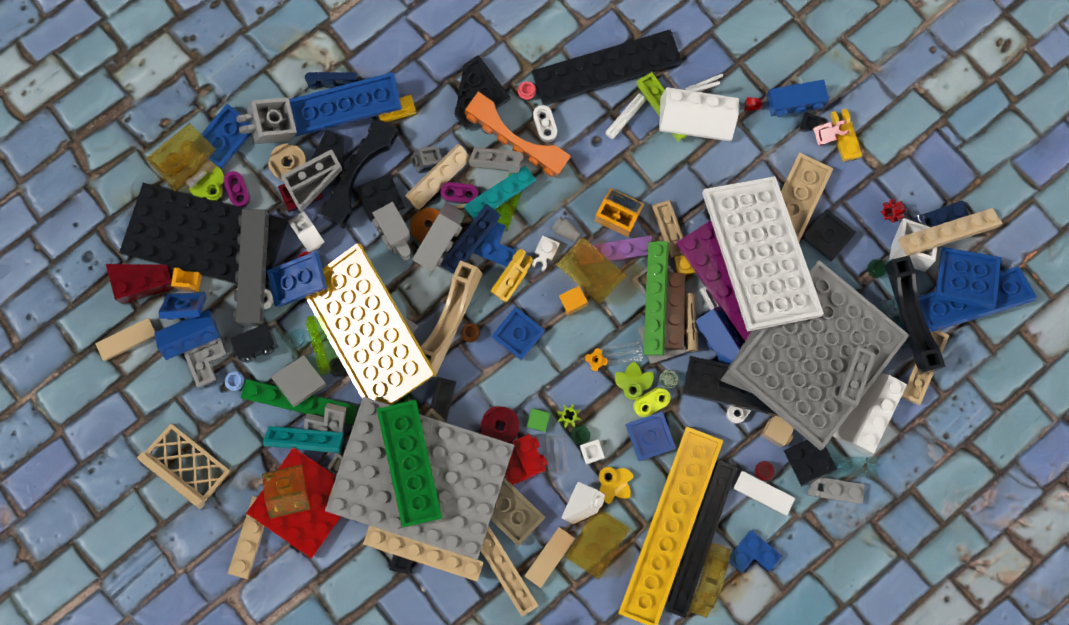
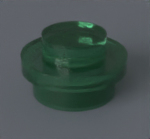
(876, 268)
(668, 379)
(580, 435)

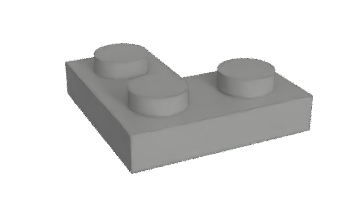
(200, 361)
(332, 421)

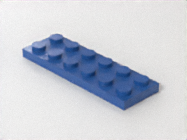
(345, 104)
(1012, 292)

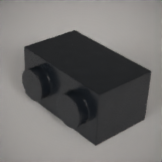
(254, 343)

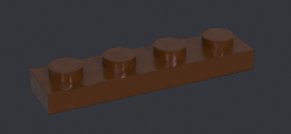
(675, 311)

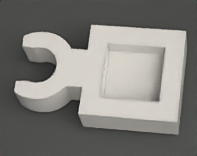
(546, 251)

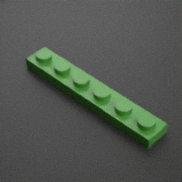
(656, 298)

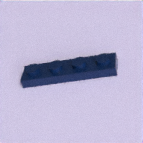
(471, 238)

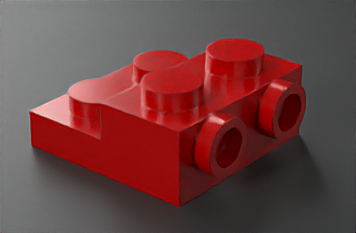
(525, 460)

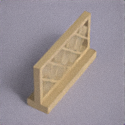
(174, 480)

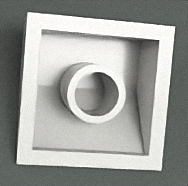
(920, 261)

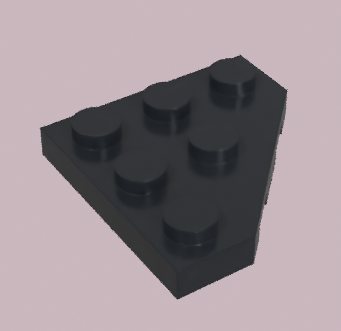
(478, 78)

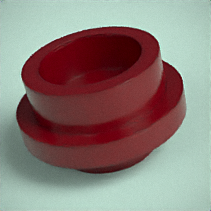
(764, 470)

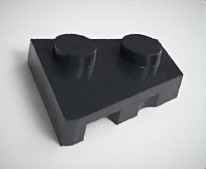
(332, 141)

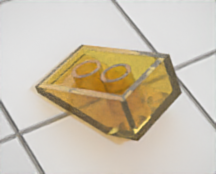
(180, 157)
(591, 270)
(597, 543)

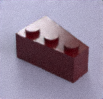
(138, 281)

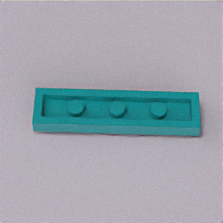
(501, 192)
(304, 439)

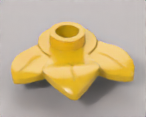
(617, 485)

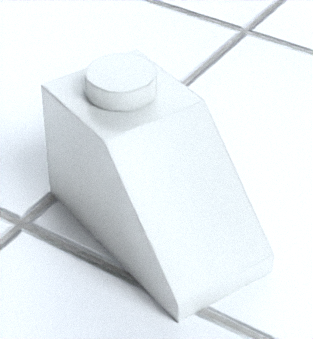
(306, 232)
(583, 503)

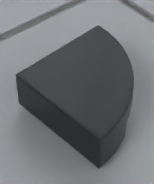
(809, 121)

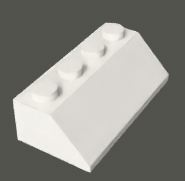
(698, 114)
(870, 418)

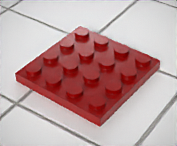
(305, 528)

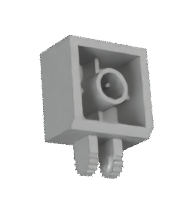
(269, 121)
(395, 231)

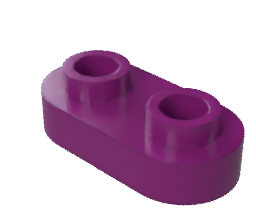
(237, 190)
(460, 191)

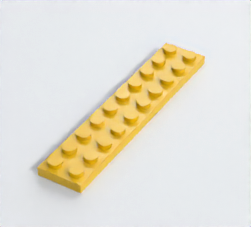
(670, 527)

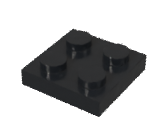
(379, 194)
(829, 235)
(809, 462)

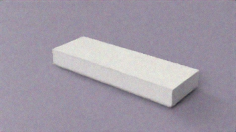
(763, 493)

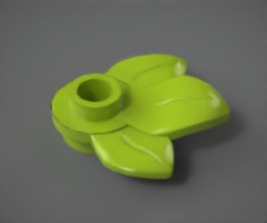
(208, 183)
(633, 378)

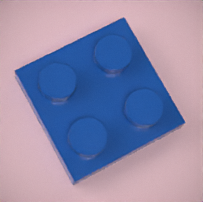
(182, 305)
(518, 333)
(650, 436)

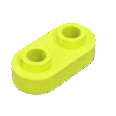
(652, 401)

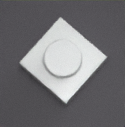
(592, 451)

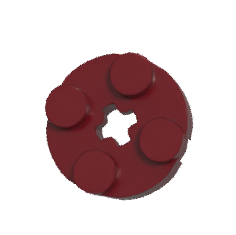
(503, 415)

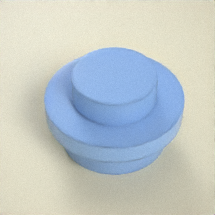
(234, 381)

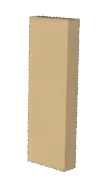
(668, 226)
(126, 339)
(549, 557)

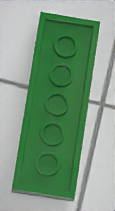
(409, 463)

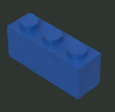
(797, 98)
(187, 335)
(720, 335)

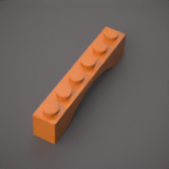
(549, 158)

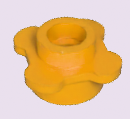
(591, 359)

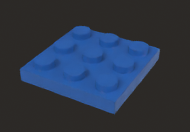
(968, 277)

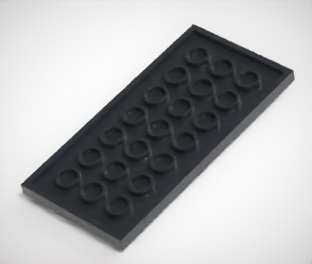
(191, 233)

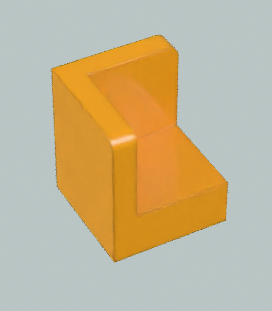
(186, 280)
(573, 300)

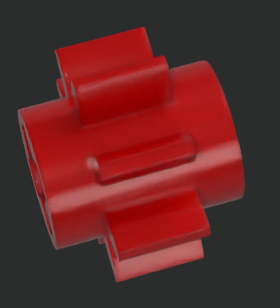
(893, 210)

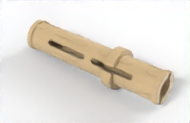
(690, 322)

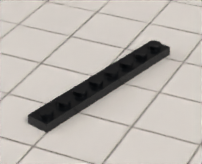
(701, 539)

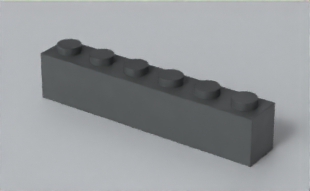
(252, 267)

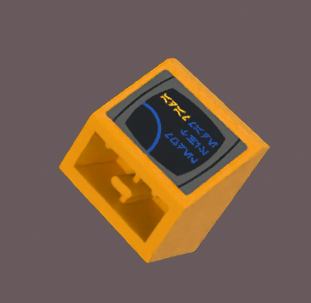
(618, 212)

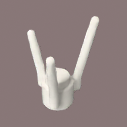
(704, 84)

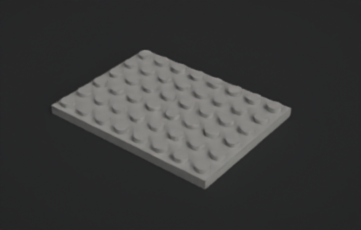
(804, 362)
(465, 471)

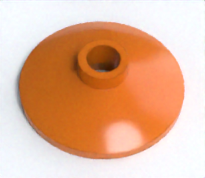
(419, 220)

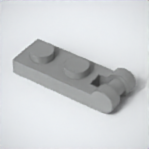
(496, 159)
(837, 490)

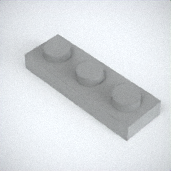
(856, 376)

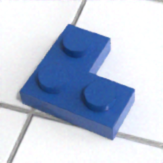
(493, 250)
(754, 548)

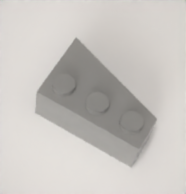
(311, 178)
(439, 237)

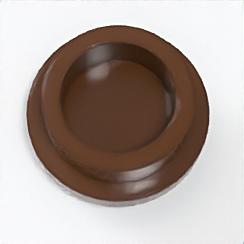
(470, 332)

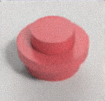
(526, 90)

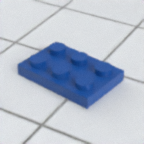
(225, 136)
(296, 279)

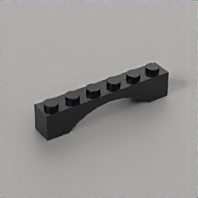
(379, 140)
(923, 346)

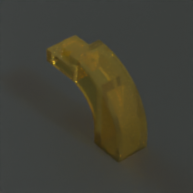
(711, 580)

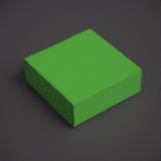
(538, 420)

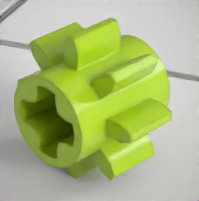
(570, 410)

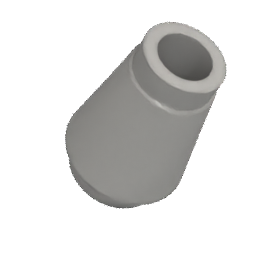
(565, 229)

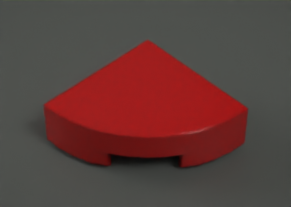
(753, 104)

